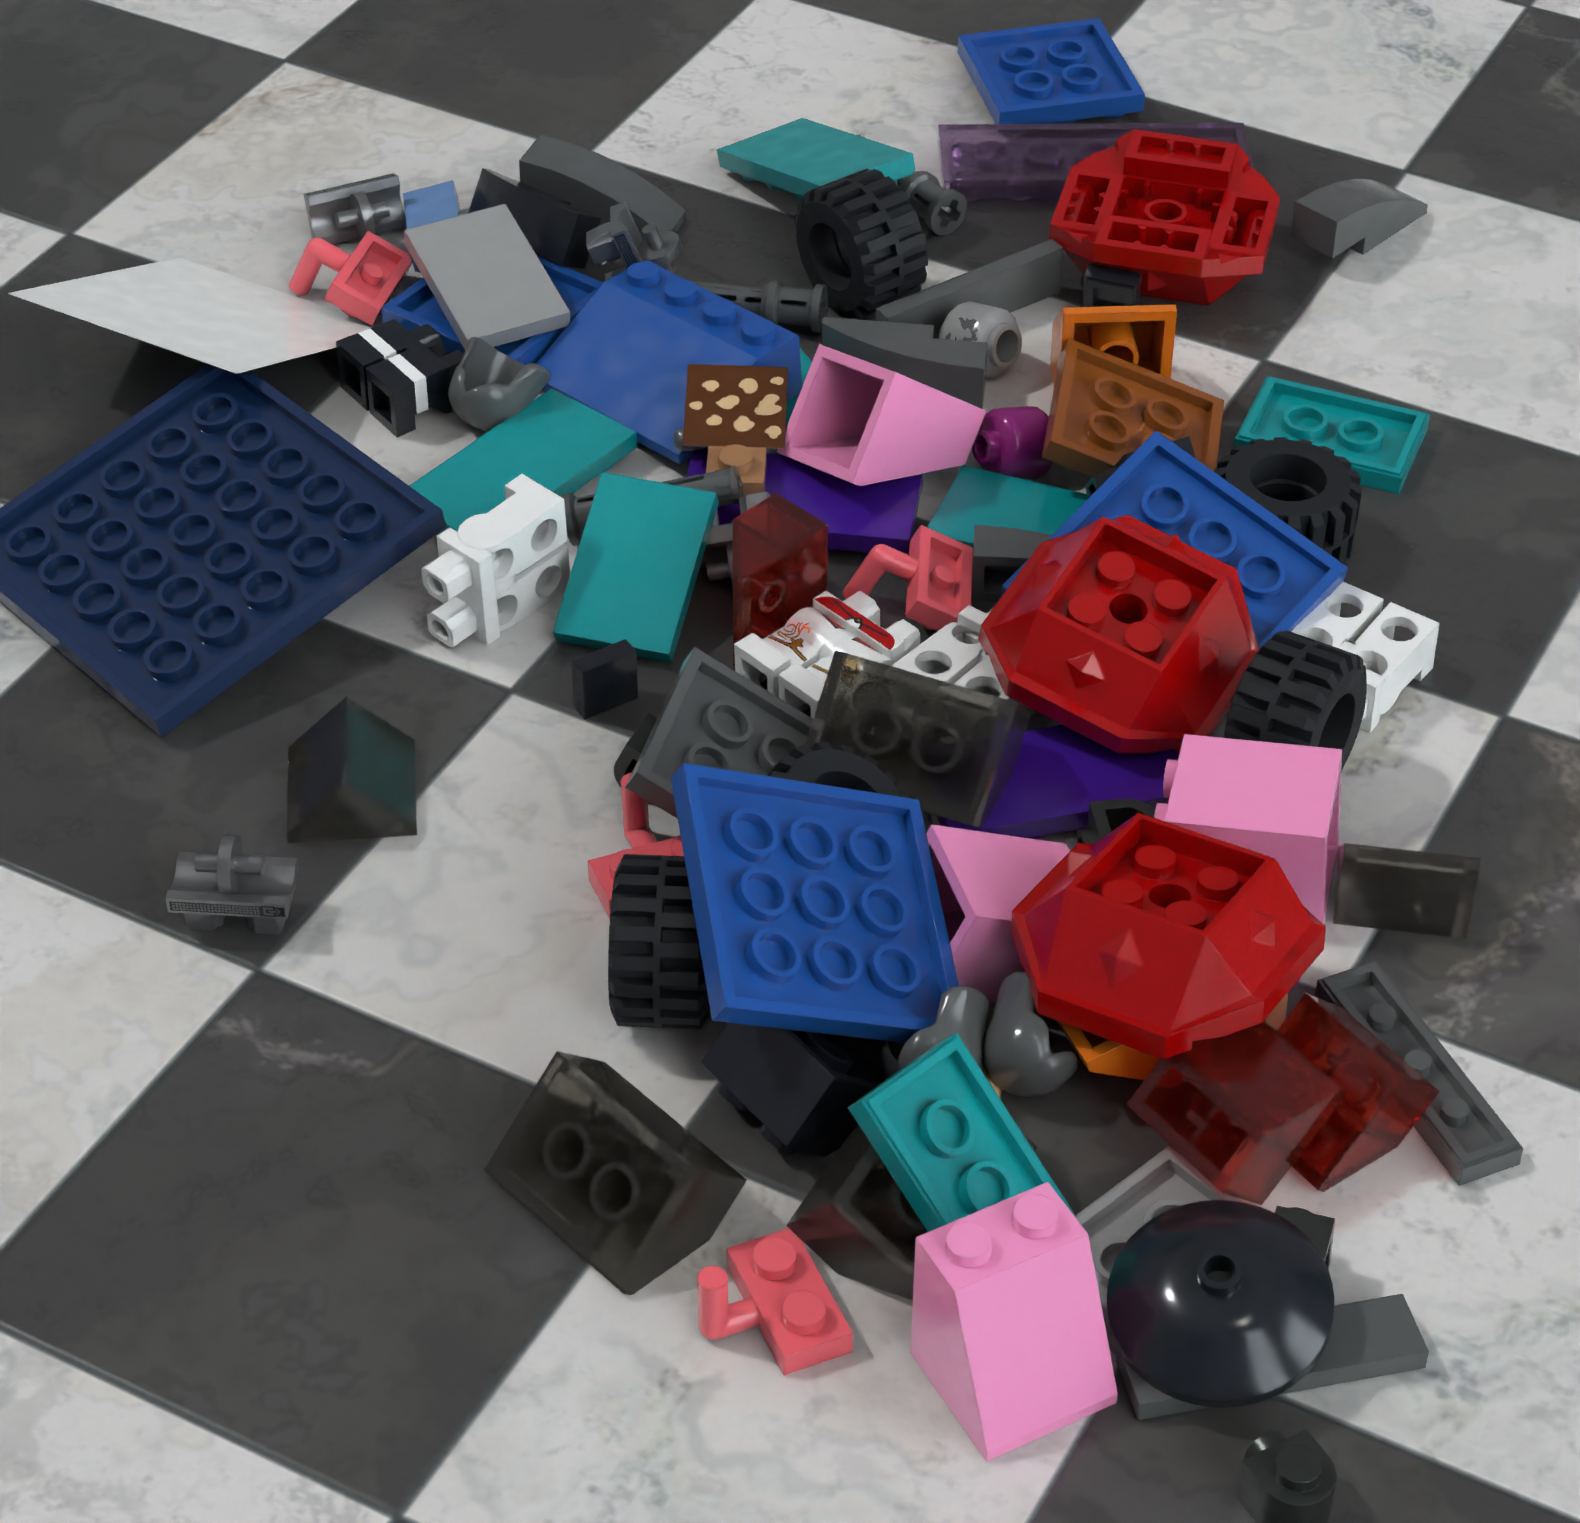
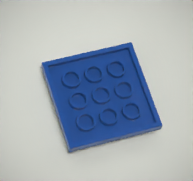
(1174, 492)
(813, 905)

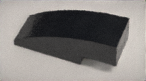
(548, 222)

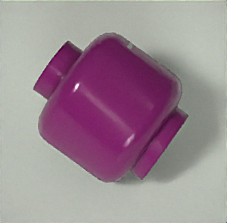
(1013, 442)

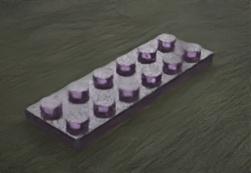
(1036, 158)

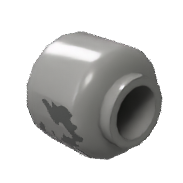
(986, 324)

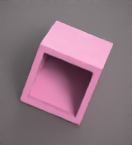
(876, 422)
(1264, 800)
(978, 887)
(1012, 1321)

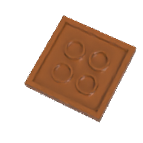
(1113, 407)

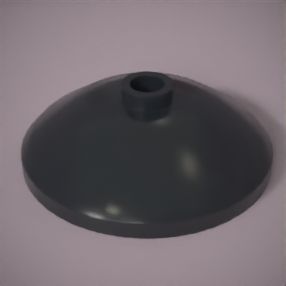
(1226, 1338)

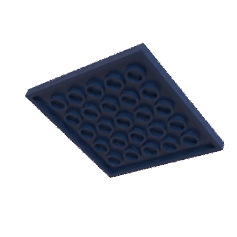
(201, 542)

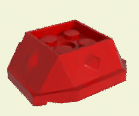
(1168, 209)
(1123, 636)
(1163, 937)

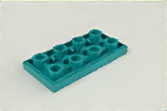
(809, 156)
(548, 441)

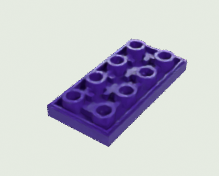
(854, 514)
(1059, 777)

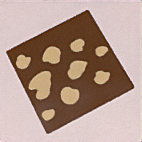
(735, 406)

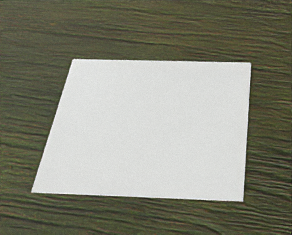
(200, 313)

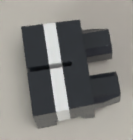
(397, 373)

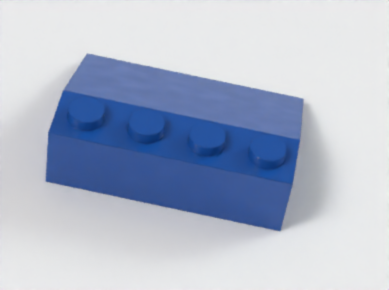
(635, 344)

